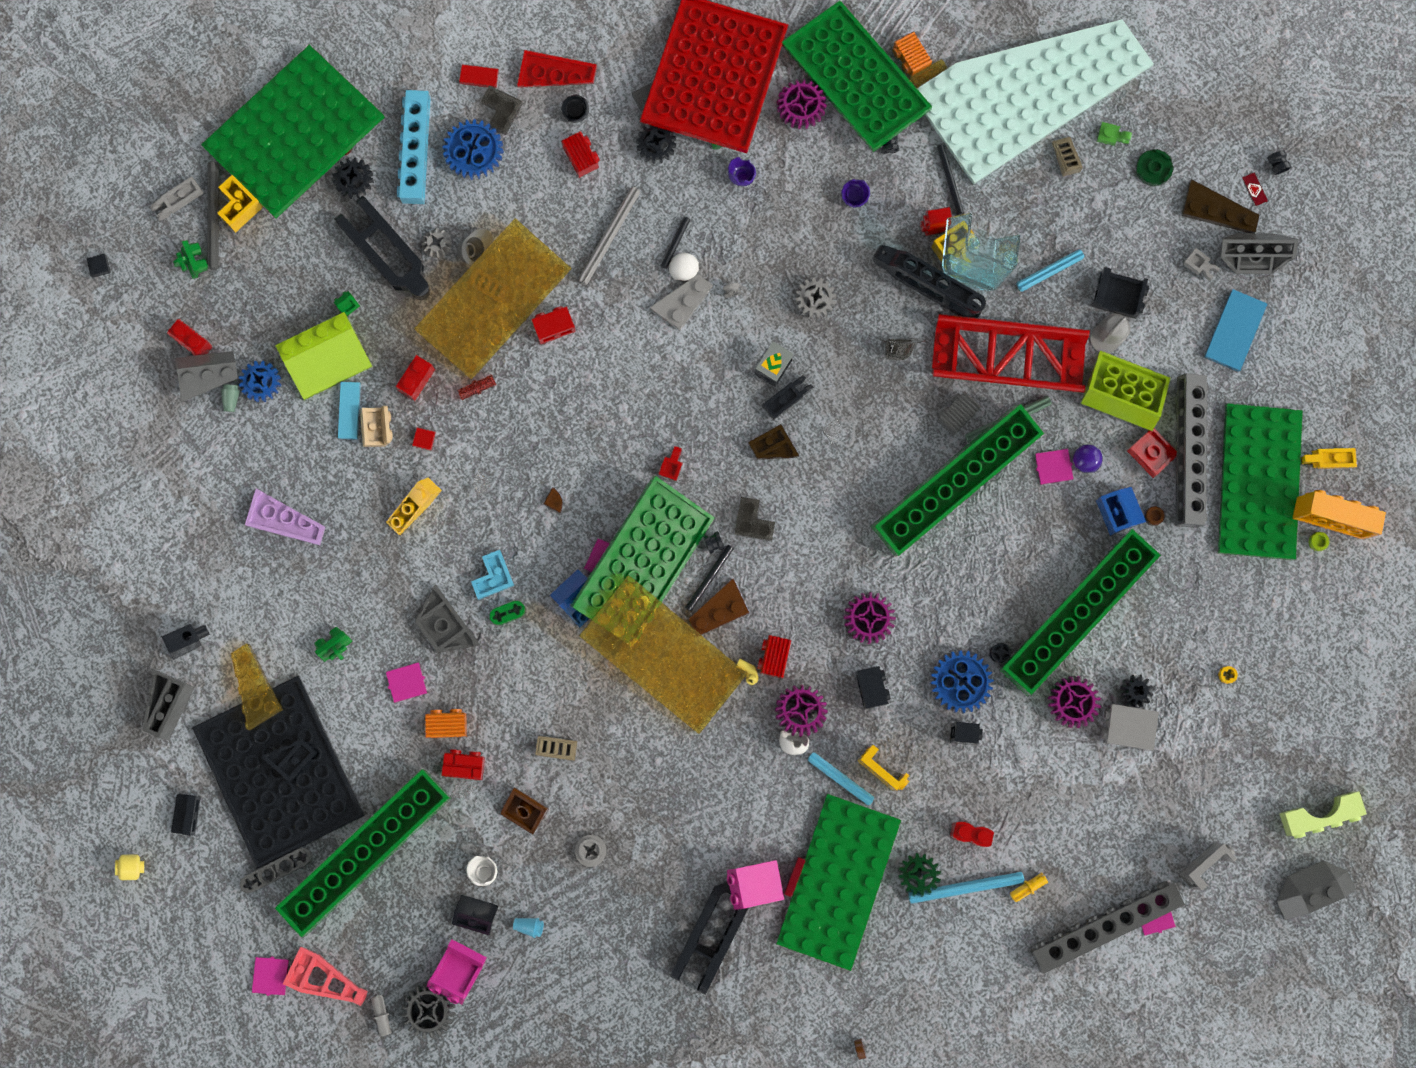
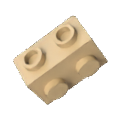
(375, 426)

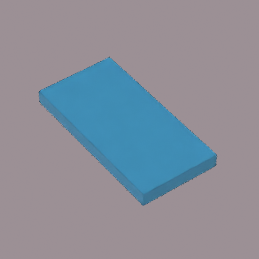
(1235, 330)

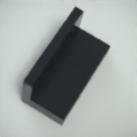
(185, 814)
(474, 914)

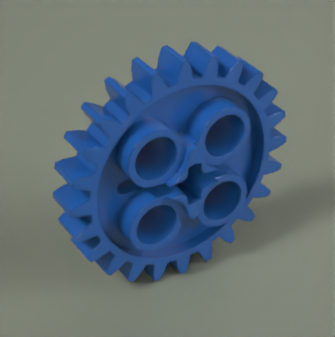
(457, 145)
(950, 695)

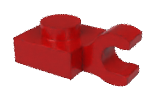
(671, 466)

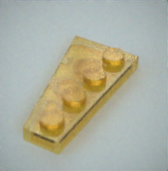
(256, 693)

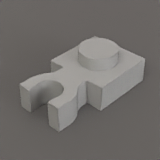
(1199, 263)

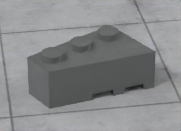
(165, 704)

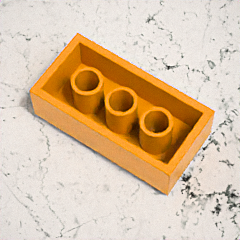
(1339, 514)

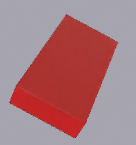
(479, 76)

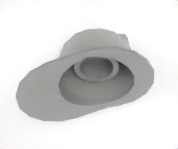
(1110, 333)

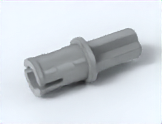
(381, 1015)

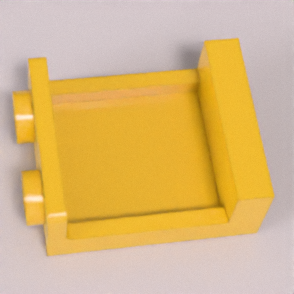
(867, 761)

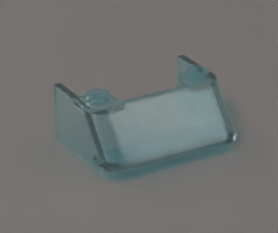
(970, 266)

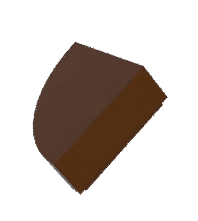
(554, 501)

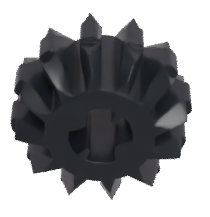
(1140, 698)

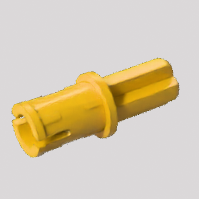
(1028, 887)

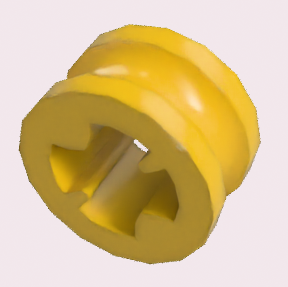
(1225, 669)

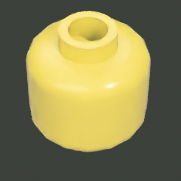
(129, 867)

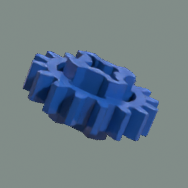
(254, 386)

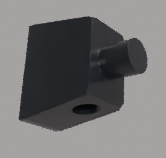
(177, 643)

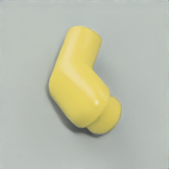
(752, 676)

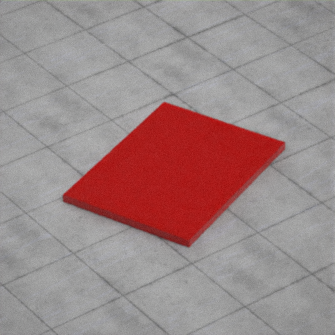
(714, 73)

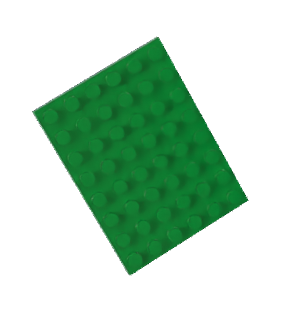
(292, 131)

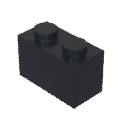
(872, 687)
(965, 733)

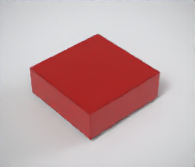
(424, 439)

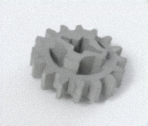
(808, 296)

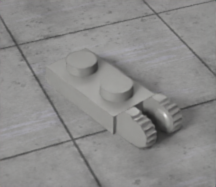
(177, 198)

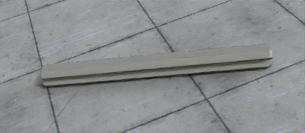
(609, 235)

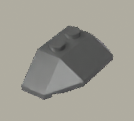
(1257, 252)
(1313, 889)

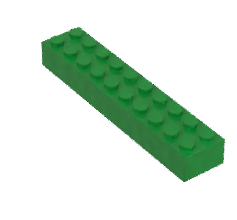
(957, 479)
(1079, 612)
(363, 853)

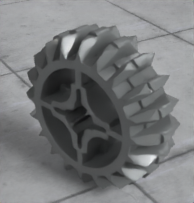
(434, 1017)

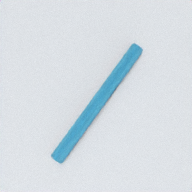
(969, 887)

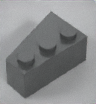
(204, 373)

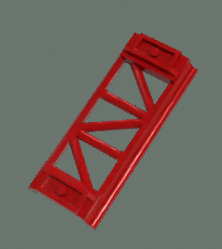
(1069, 370)

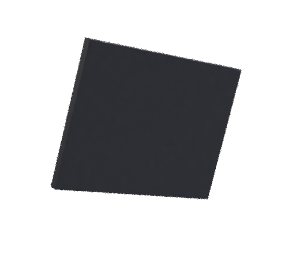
(266, 807)

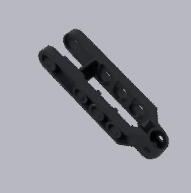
(413, 280)
(955, 297)
(692, 943)

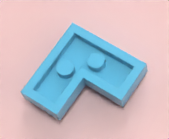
(496, 580)

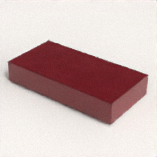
(792, 882)

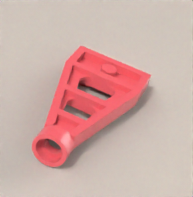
(300, 972)

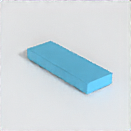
(349, 410)

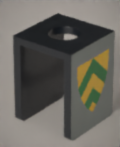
(774, 364)

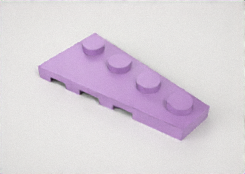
(277, 518)

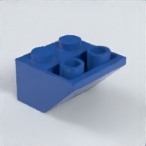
(1120, 510)
(567, 592)

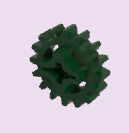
(927, 874)

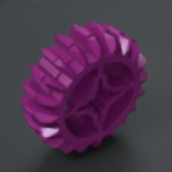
(815, 100)
(879, 617)
(1089, 694)
(808, 707)

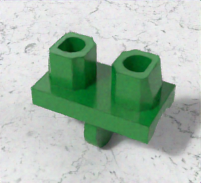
(189, 251)
(334, 647)

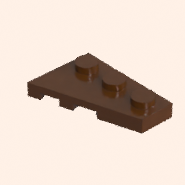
(720, 609)

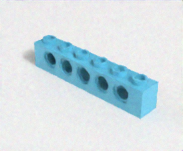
(416, 193)

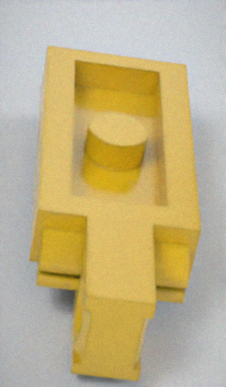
(1331, 458)

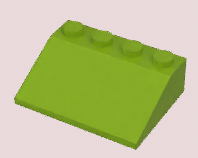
(324, 355)
(1126, 391)

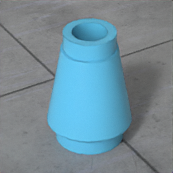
(529, 926)

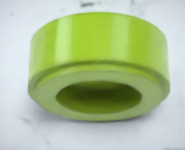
(1319, 541)

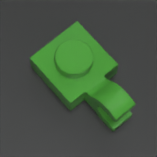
(1110, 134)

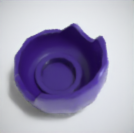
(741, 172)
(855, 193)
(1088, 458)

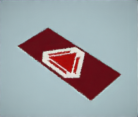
(1255, 189)

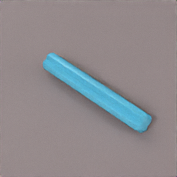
(1050, 270)
(840, 778)

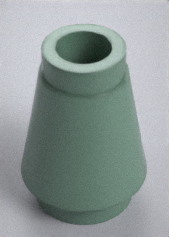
(229, 397)

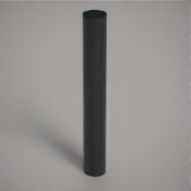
(675, 242)

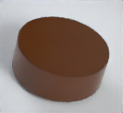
(1154, 516)
(860, 1050)

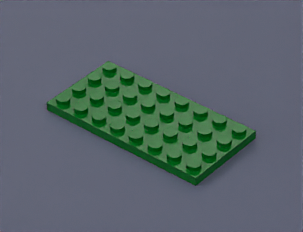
(856, 76)
(1260, 481)
(648, 547)
(838, 882)

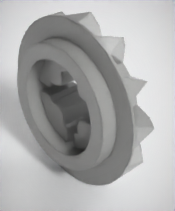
(434, 251)
(581, 851)

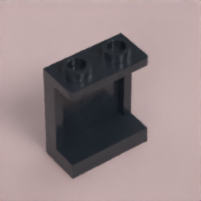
(1120, 294)

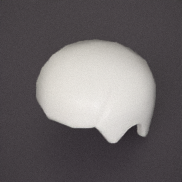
(683, 266)
(793, 744)
(481, 871)

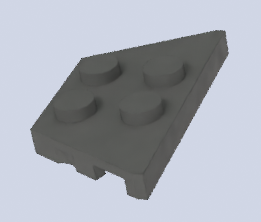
(443, 625)

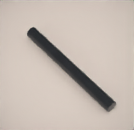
(950, 180)
(709, 578)

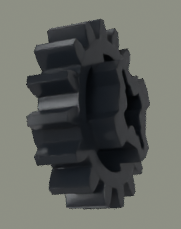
(649, 145)
(347, 172)

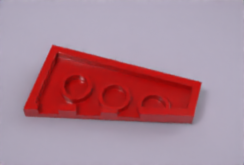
(550, 70)

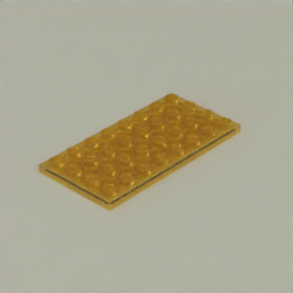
(492, 299)
(663, 654)

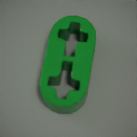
(505, 609)

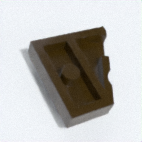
(773, 445)

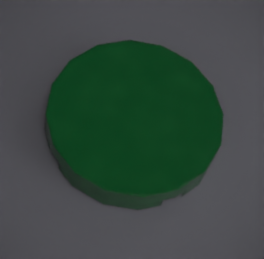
(1154, 167)

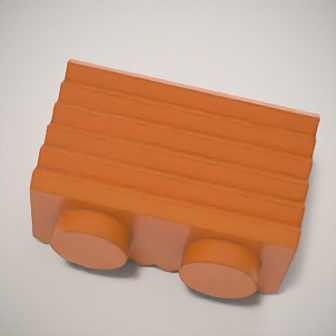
(911, 54)
(446, 724)

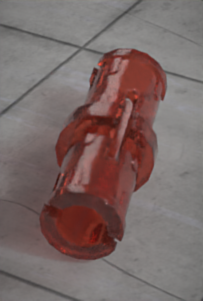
(476, 387)

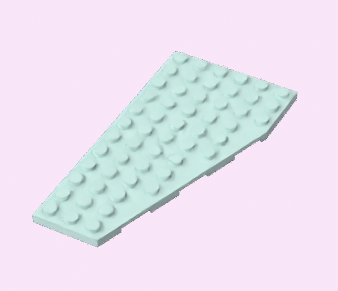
(1016, 97)

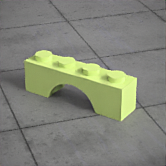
(1345, 807)

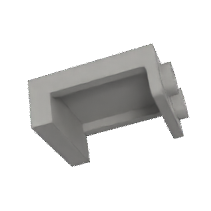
(1130, 727)
(1193, 871)

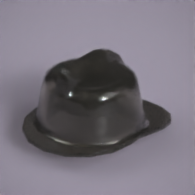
(900, 348)

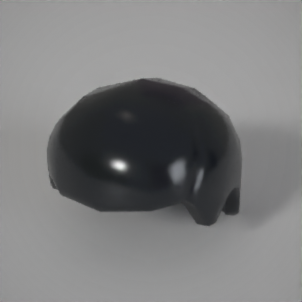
(575, 108)

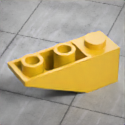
(413, 505)

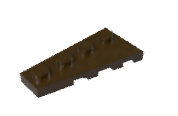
(1217, 209)

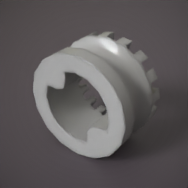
(731, 290)

